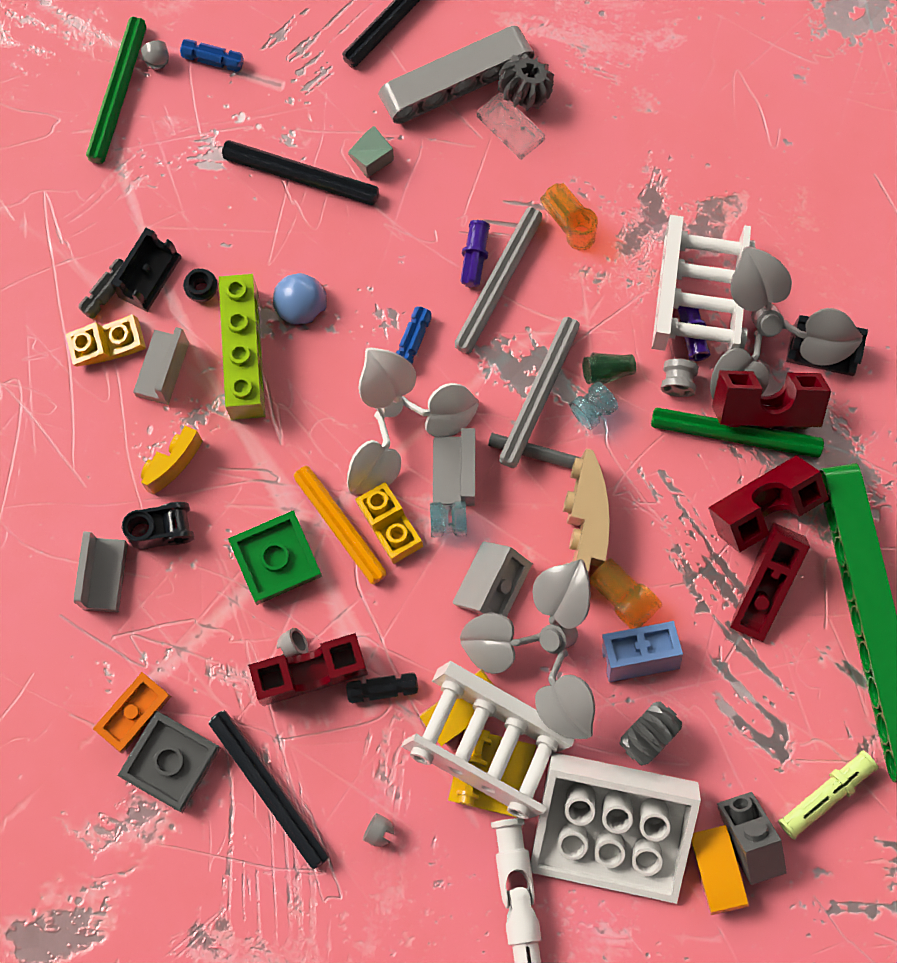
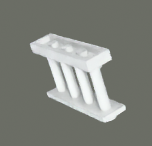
(672, 297)
(518, 720)

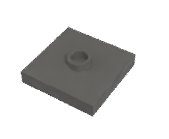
(169, 761)

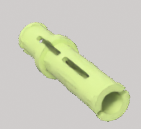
(821, 800)

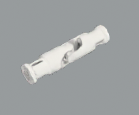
(521, 924)

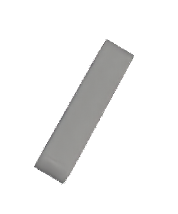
(452, 75)

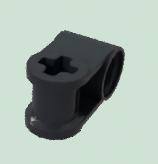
(161, 526)

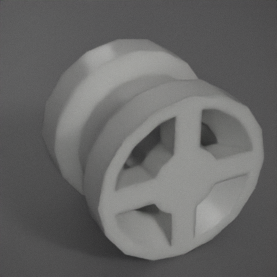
(679, 377)

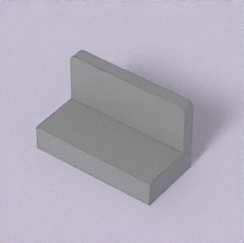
(161, 366)
(454, 468)
(100, 573)
(493, 580)

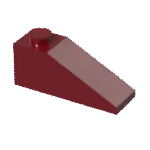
(769, 581)

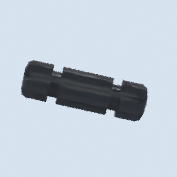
(382, 687)

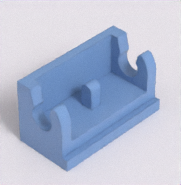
(642, 651)

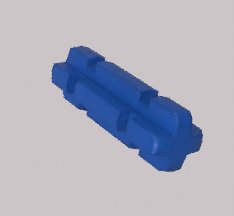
(211, 55)
(414, 333)

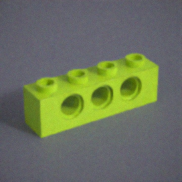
(241, 347)

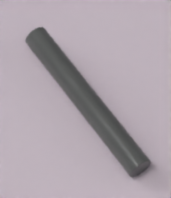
(536, 452)

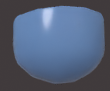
(299, 298)

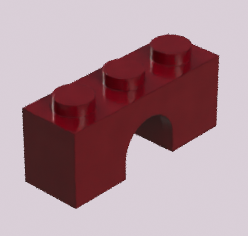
(797, 404)
(789, 487)
(297, 675)

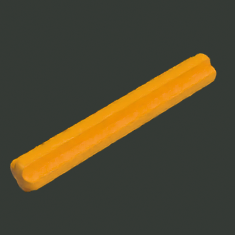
(339, 524)

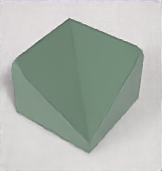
(371, 152)

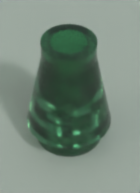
(607, 367)

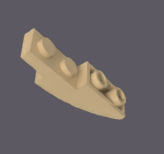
(588, 509)

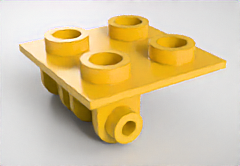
(482, 759)

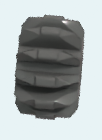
(525, 82)
(651, 733)

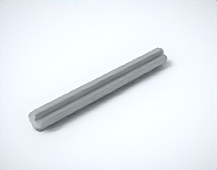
(498, 280)
(539, 392)

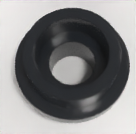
(200, 276)

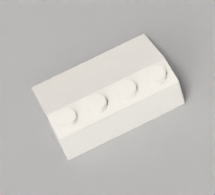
(615, 827)

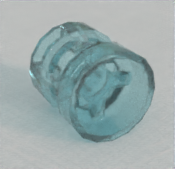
(594, 405)
(440, 522)

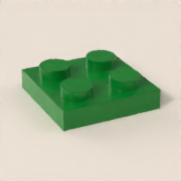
(274, 557)

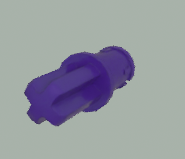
(474, 253)
(697, 348)

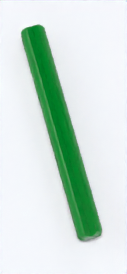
(116, 90)
(745, 434)

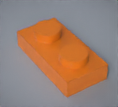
(131, 712)

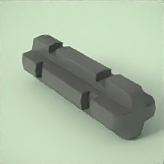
(101, 292)

